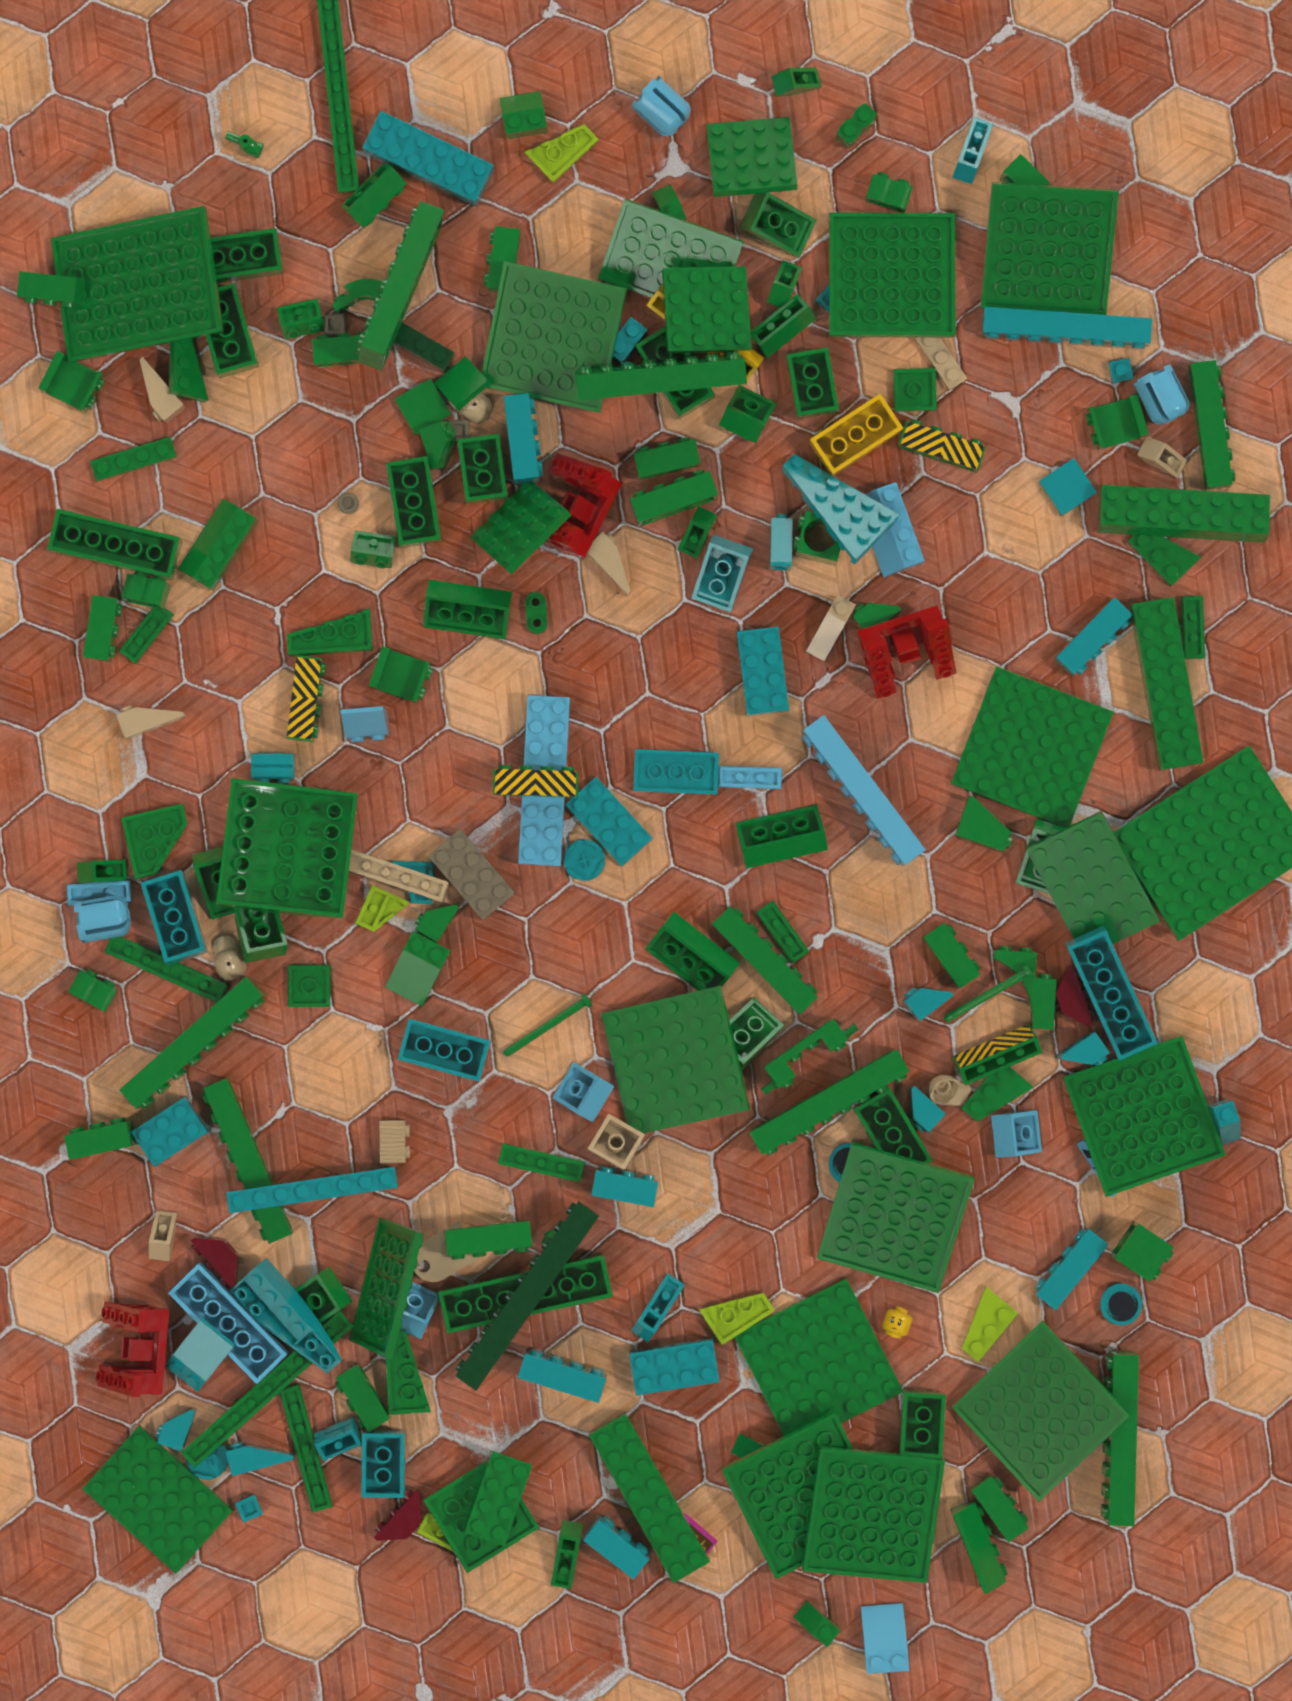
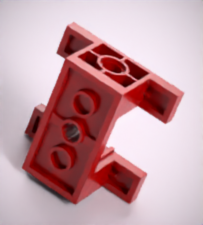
(588, 508)
(903, 637)
(147, 1349)

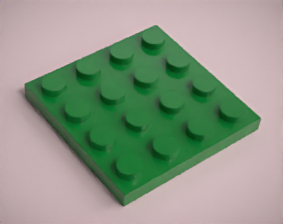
(751, 157)
(706, 309)
(520, 526)
(450, 1510)

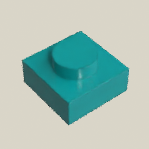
(1120, 370)
(249, 1508)

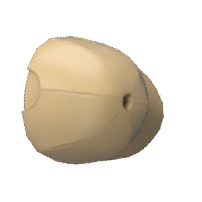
(476, 413)
(227, 950)
(948, 1090)

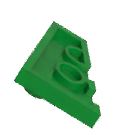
(995, 1092)

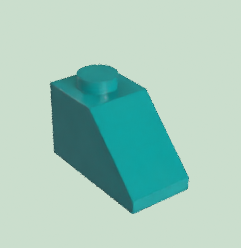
(924, 1111)
(176, 1430)

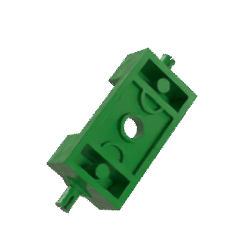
(829, 1033)

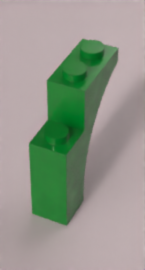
(1040, 990)

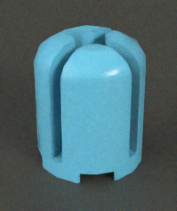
(662, 107)
(1162, 395)
(102, 918)

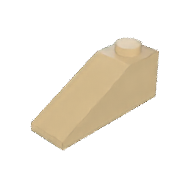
(165, 405)
(607, 557)
(830, 628)
(142, 720)

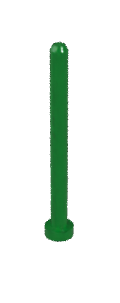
(1026, 972)
(548, 1025)

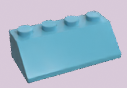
(898, 546)

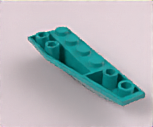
(285, 1314)

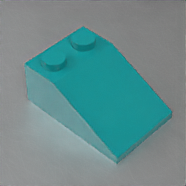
(722, 573)
(200, 1355)

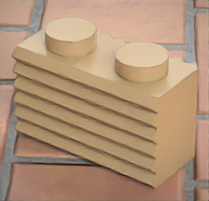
(393, 1141)

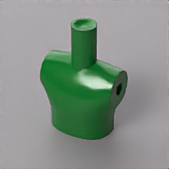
(246, 144)

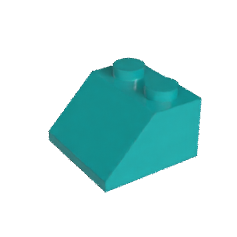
(924, 1001)
(1086, 1050)

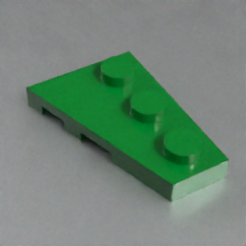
(185, 372)
(1164, 556)

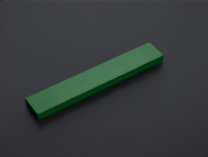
(175, 973)
(306, 1453)

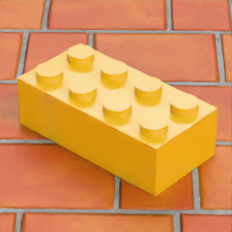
(856, 435)

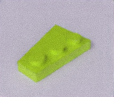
(562, 152)
(736, 1316)
(988, 1324)

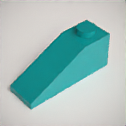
(972, 150)
(657, 1307)
(253, 1457)

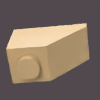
(1162, 457)
(162, 1236)

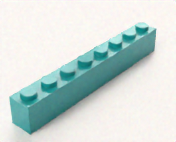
(1066, 327)
(311, 1190)

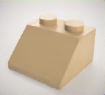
(616, 1142)

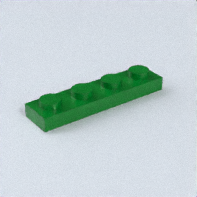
(133, 459)
(541, 1162)

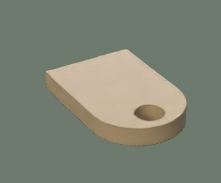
(441, 1265)

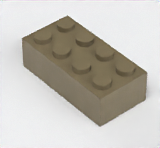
(471, 874)

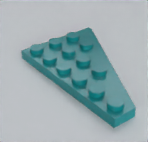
(849, 515)

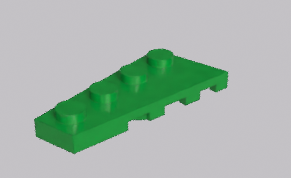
(339, 636)
(404, 1382)

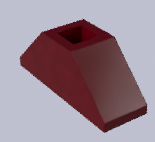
(1072, 998)
(219, 1257)
(403, 1519)

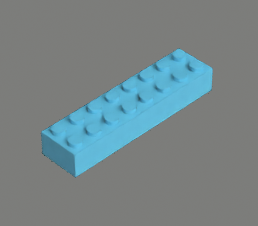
(544, 746)
(863, 791)

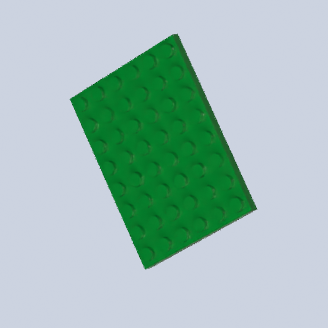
(143, 284)
(1211, 843)

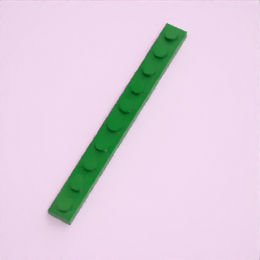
(338, 96)
(259, 1396)

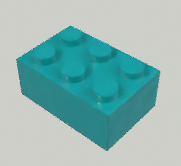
(170, 1131)
(625, 1186)
(383, 1464)
(617, 1546)

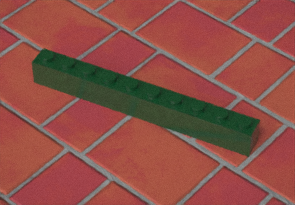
(527, 1295)

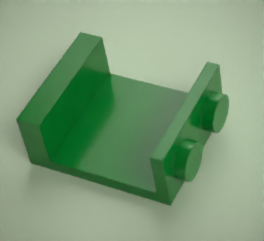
(72, 382)
(1116, 422)
(400, 675)

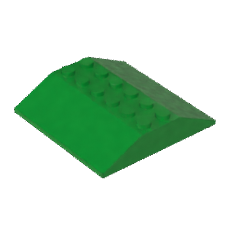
(287, 849)

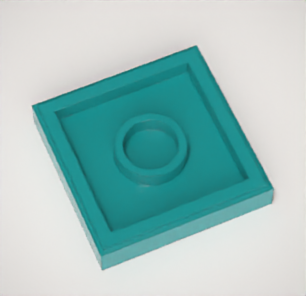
(1067, 487)

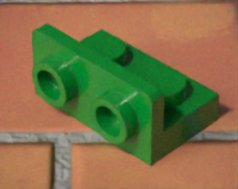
(300, 319)
(373, 549)

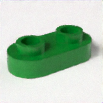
(536, 613)

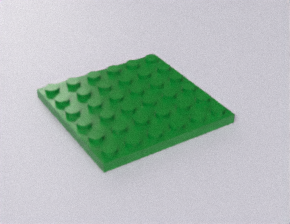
(1049, 248)
(892, 275)
(547, 330)
(1032, 747)
(676, 1060)
(1144, 1116)
(895, 1217)
(818, 1359)
(1041, 1411)
(777, 1489)
(873, 1514)

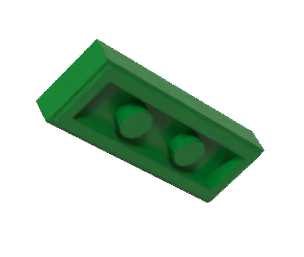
(1193, 627)
(146, 634)
(782, 932)

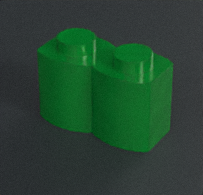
(851, 129)
(889, 192)
(146, 591)
(92, 990)

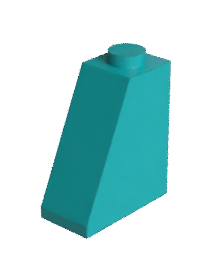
(781, 543)
(1226, 1120)

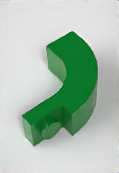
(357, 291)

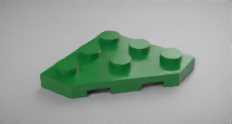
(152, 837)

